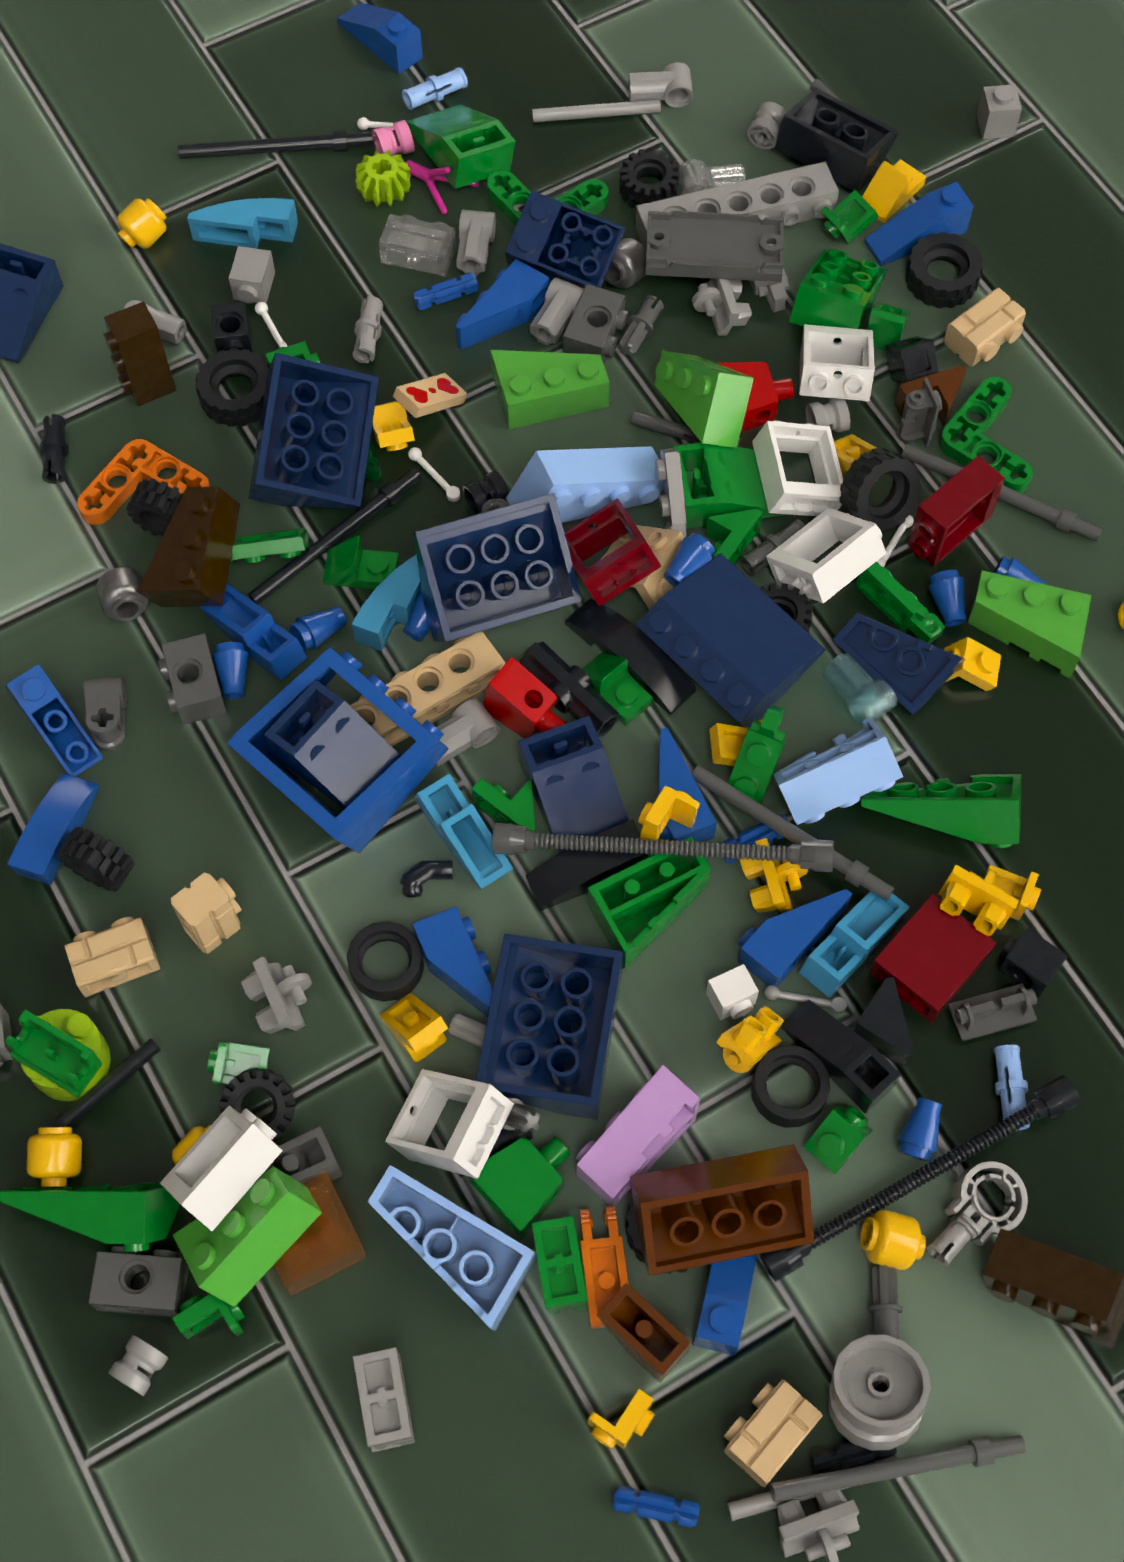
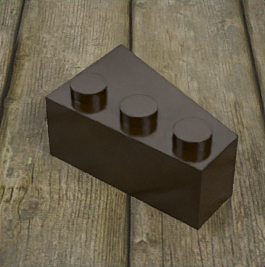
(138, 354)
(194, 551)
(1057, 1286)

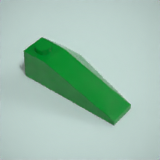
(976, 811)
(123, 1216)

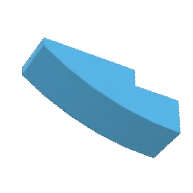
(245, 222)
(387, 604)
(462, 831)
(852, 942)

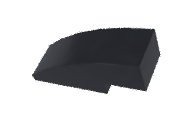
(574, 871)

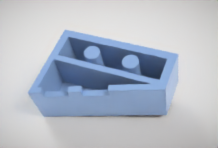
(839, 774)

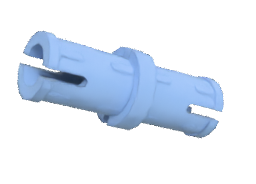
(434, 88)
(1010, 1080)

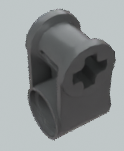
(106, 711)

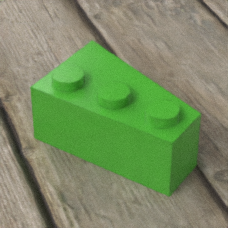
(548, 385)
(705, 396)
(1032, 616)
(248, 1237)

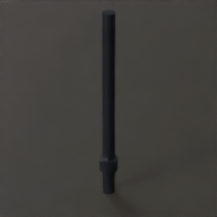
(339, 141)
(388, 495)

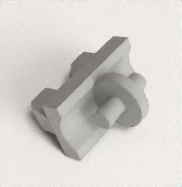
(718, 300)
(283, 991)
(821, 1532)

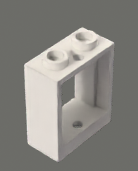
(823, 357)
(798, 497)
(793, 559)
(473, 1135)
(222, 1165)

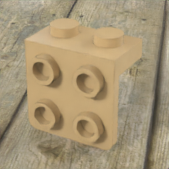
(664, 545)

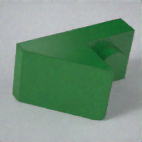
(733, 532)
(358, 568)
(617, 686)
(497, 804)

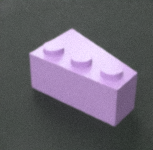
(637, 1136)

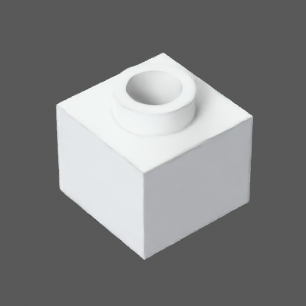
(732, 993)

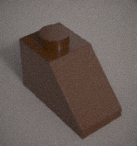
(644, 1332)

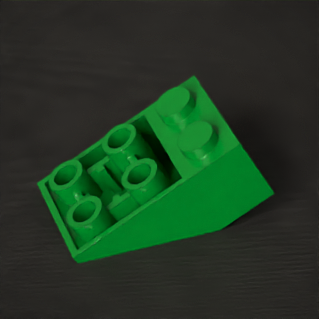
(465, 142)
(837, 291)
(719, 482)

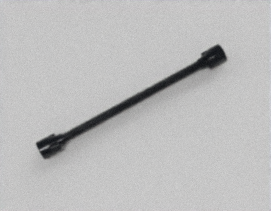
(1050, 1101)

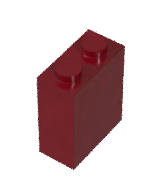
(932, 958)

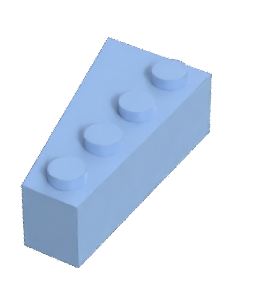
(589, 479)
(461, 1248)

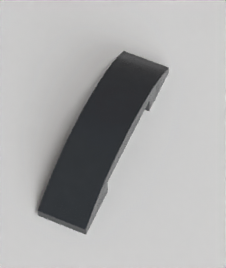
(645, 658)

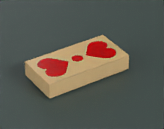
(430, 395)

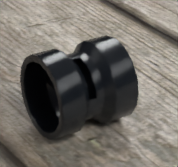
(480, 492)

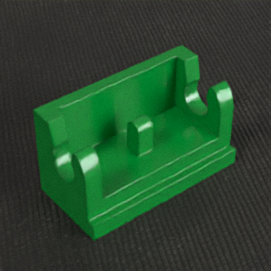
(53, 1054)
(560, 1265)

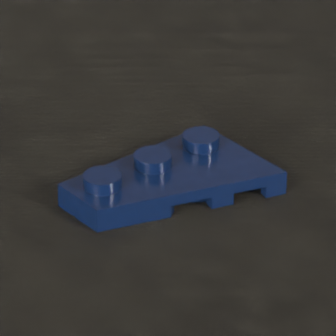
(902, 661)

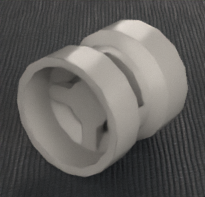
(766, 126)
(831, 414)
(138, 1365)

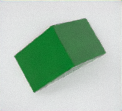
(887, 324)

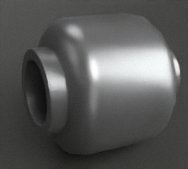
(627, 264)
(118, 594)

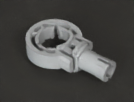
(966, 1205)

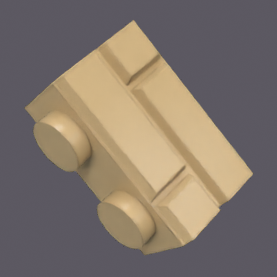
(985, 328)
(207, 911)
(111, 956)
(771, 1432)

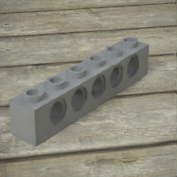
(789, 194)

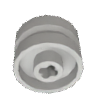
(878, 1392)

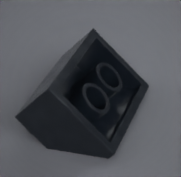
(837, 134)

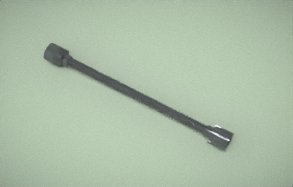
(811, 855)

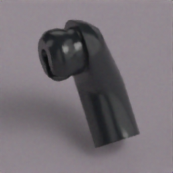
(421, 873)

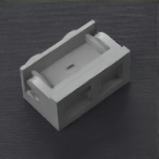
(383, 1400)

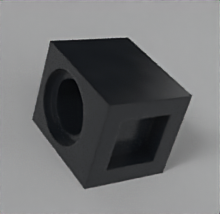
(231, 326)
(911, 358)
(1031, 961)

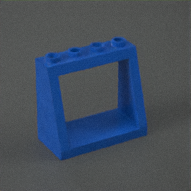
(375, 805)

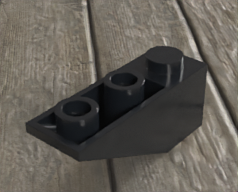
(847, 1056)

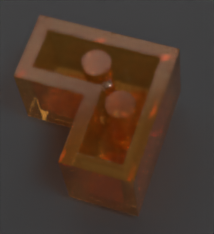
(324, 1246)

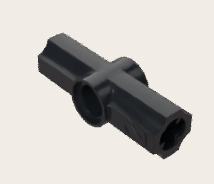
(571, 687)

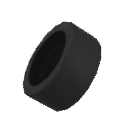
(380, 933)
(799, 1057)

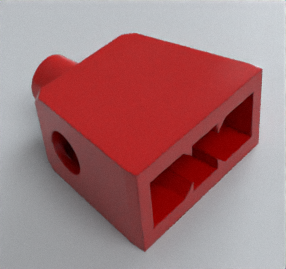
(764, 393)
(521, 701)

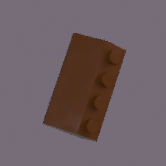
(723, 1209)

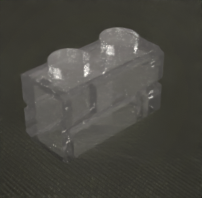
(417, 244)

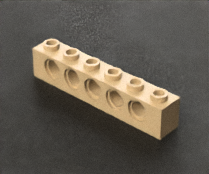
(437, 669)

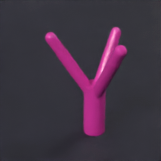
(429, 176)

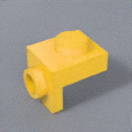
(392, 426)
(980, 664)
(726, 742)
(668, 805)
(1019, 888)
(634, 1419)

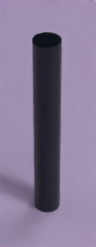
(108, 1084)

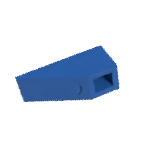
(507, 304)
(53, 721)
(452, 956)

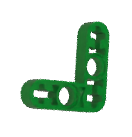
(519, 194)
(974, 440)

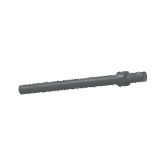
(1064, 520)
(854, 872)
(978, 1452)

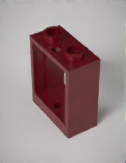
(955, 511)
(619, 568)

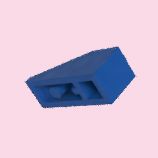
(384, 34)
(936, 212)
(676, 775)
(786, 938)
(725, 1305)

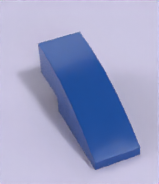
(255, 628)
(49, 827)

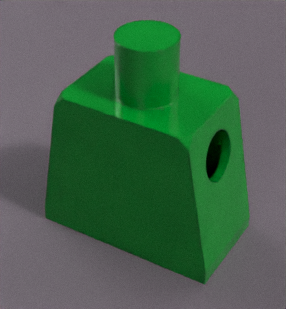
(522, 1182)

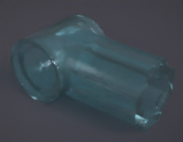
(863, 694)

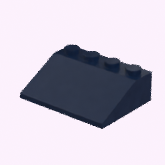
(313, 435)
(495, 568)
(731, 639)
(551, 1024)

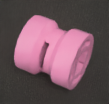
(396, 139)

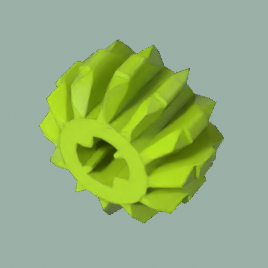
(383, 178)

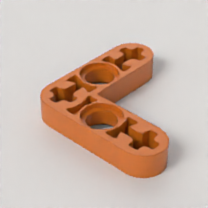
(145, 468)

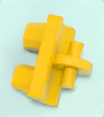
(775, 893)
(979, 897)
(750, 1040)

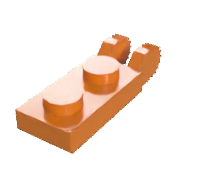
(602, 1263)

